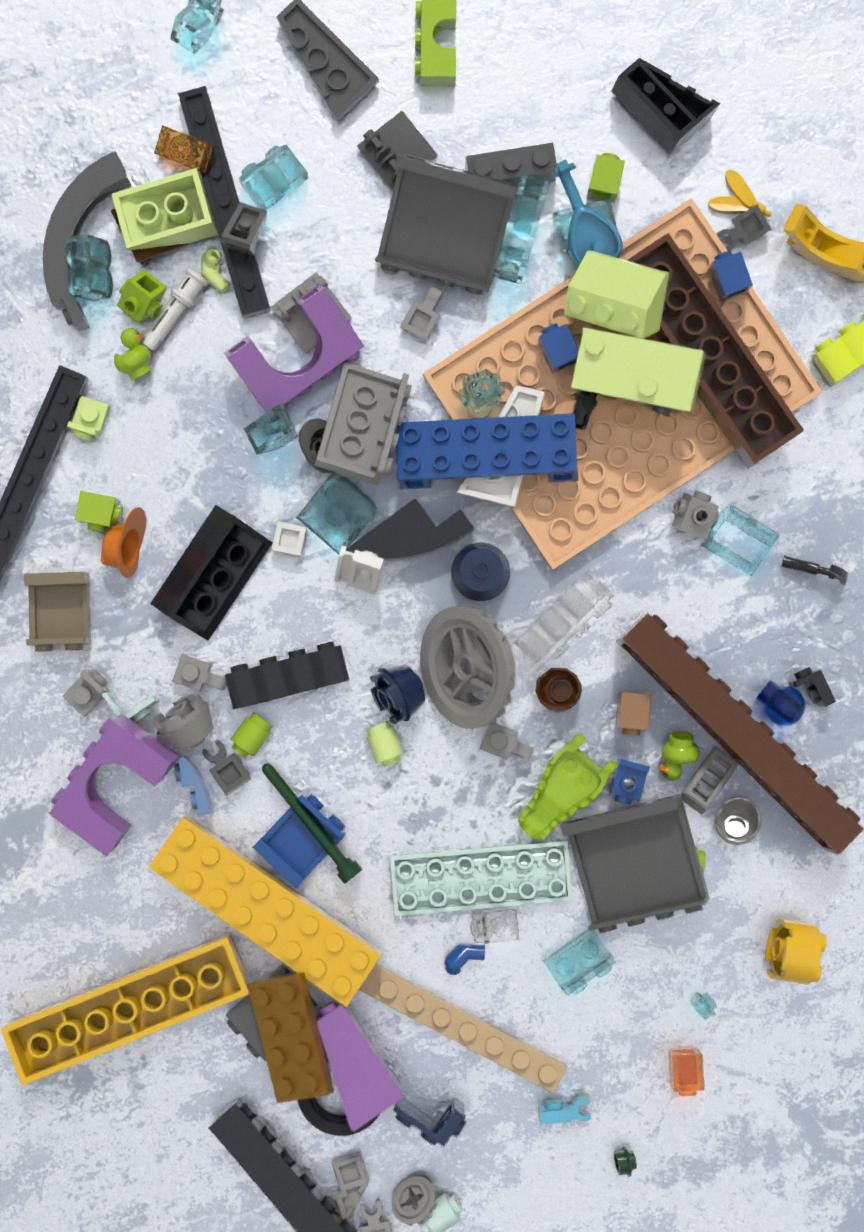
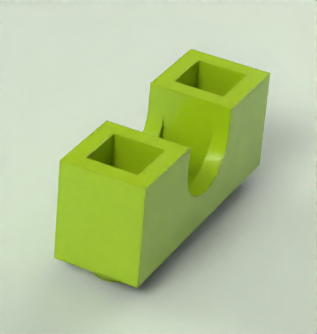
(436, 63)

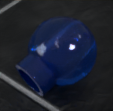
(782, 703)

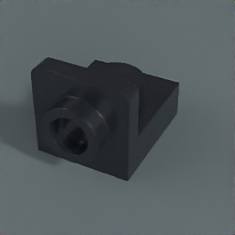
(819, 690)

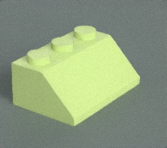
(617, 295)

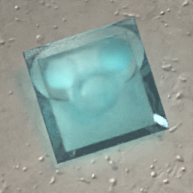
(338, 512)

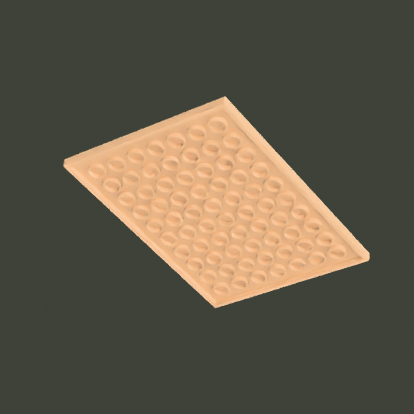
(628, 450)

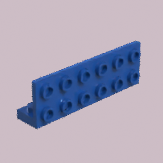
(487, 449)

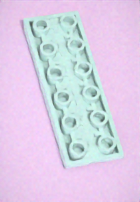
(481, 878)

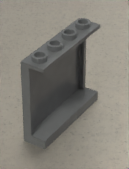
(445, 223)
(637, 863)

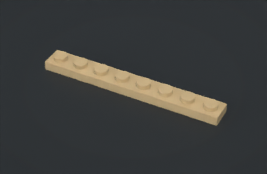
(464, 1028)

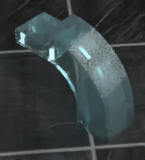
(521, 229)

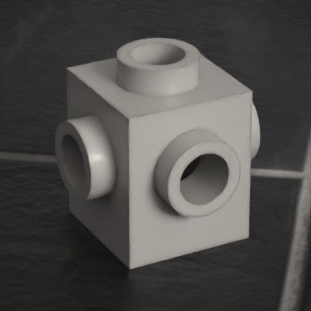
(695, 514)

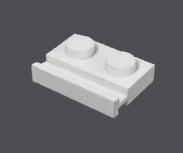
(359, 569)

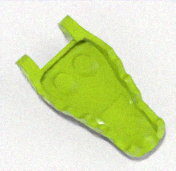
(566, 786)

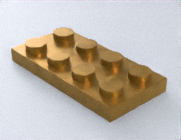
(290, 1037)

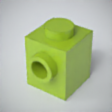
(606, 177)
(98, 511)

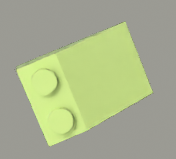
(165, 212)

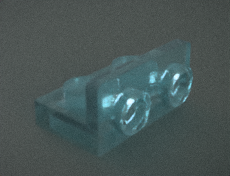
(579, 962)

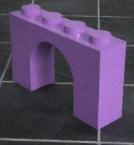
(334, 345)
(79, 803)

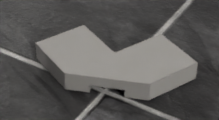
(352, 1182)

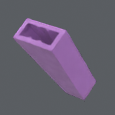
(357, 1067)

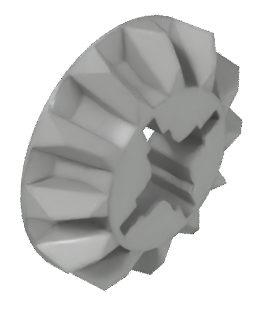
(404, 1196)

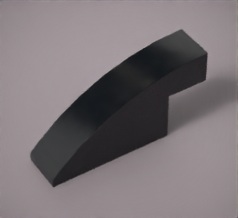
(412, 534)

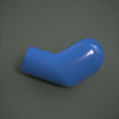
(460, 955)

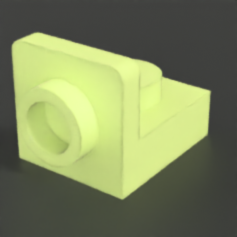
(89, 419)

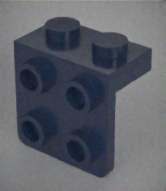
(432, 1131)

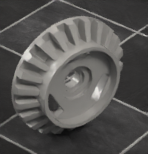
(446, 644)

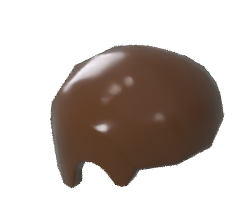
(558, 689)

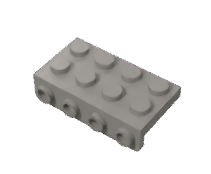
(363, 423)

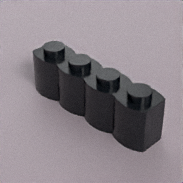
(286, 677)

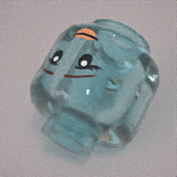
(482, 390)

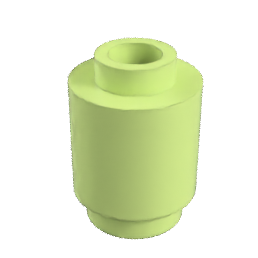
(384, 744)

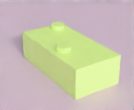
(638, 370)

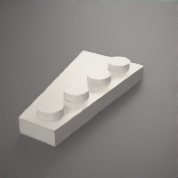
(505, 489)

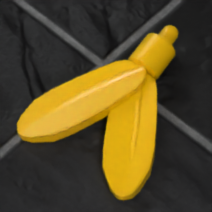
(744, 197)

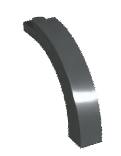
(67, 220)

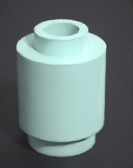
(444, 1214)

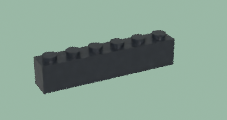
(277, 1172)

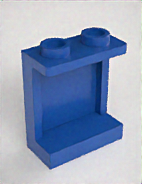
(292, 847)

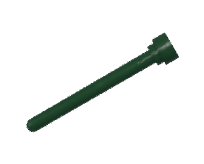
(345, 866)

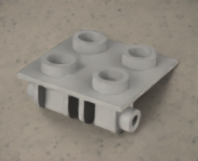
(294, 319)

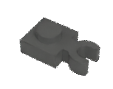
(747, 227)
(228, 770)

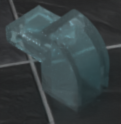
(196, 23)

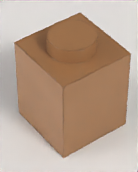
(633, 712)

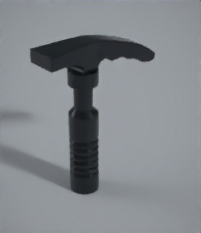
(814, 568)

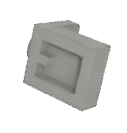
(86, 692)

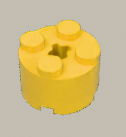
(795, 952)

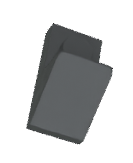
(244, 228)

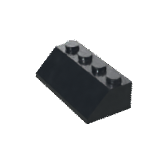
(211, 572)

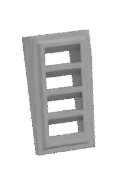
(692, 799)

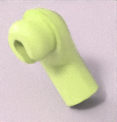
(211, 270)

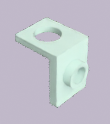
(136, 713)

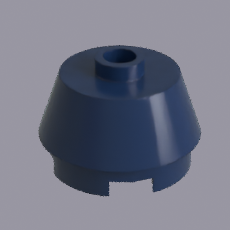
(480, 571)
(398, 692)

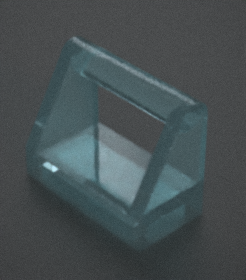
(749, 526)

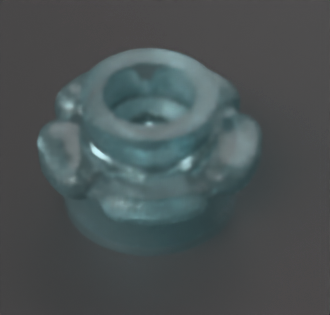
(704, 1005)

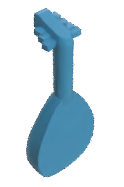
(587, 227)

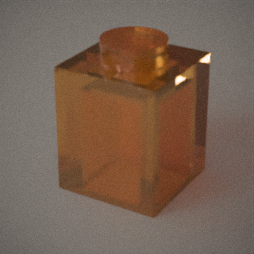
(686, 1071)

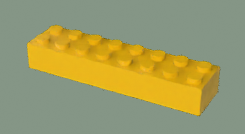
(266, 910)
(126, 1009)

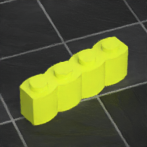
(843, 355)

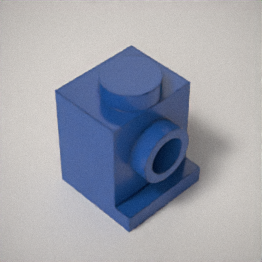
(624, 770)

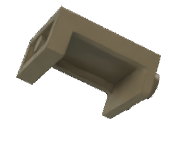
(58, 610)

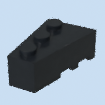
(662, 104)

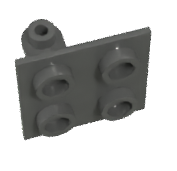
(389, 142)

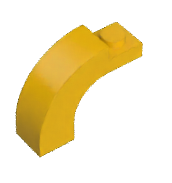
(824, 246)

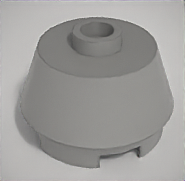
(185, 723)

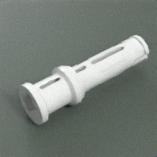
(181, 299)

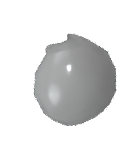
(738, 821)

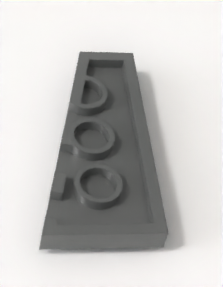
(330, 63)

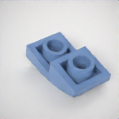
(190, 776)

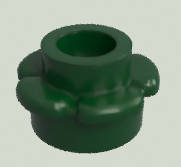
(624, 1161)

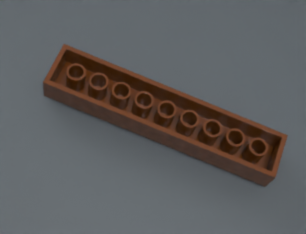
(740, 734)

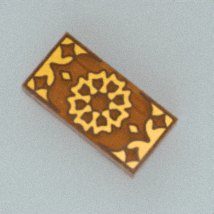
(183, 148)

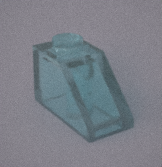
(271, 430)

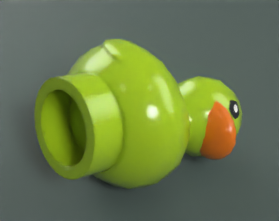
(136, 359)
(677, 751)

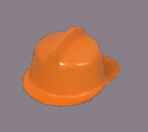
(123, 543)

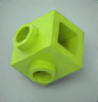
(141, 296)

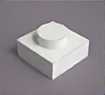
(289, 539)

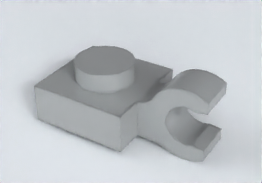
(422, 317)
(195, 673)
(502, 741)

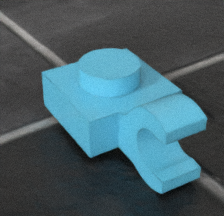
(555, 1112)

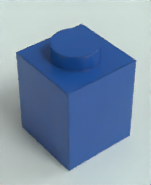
(730, 275)
(558, 347)

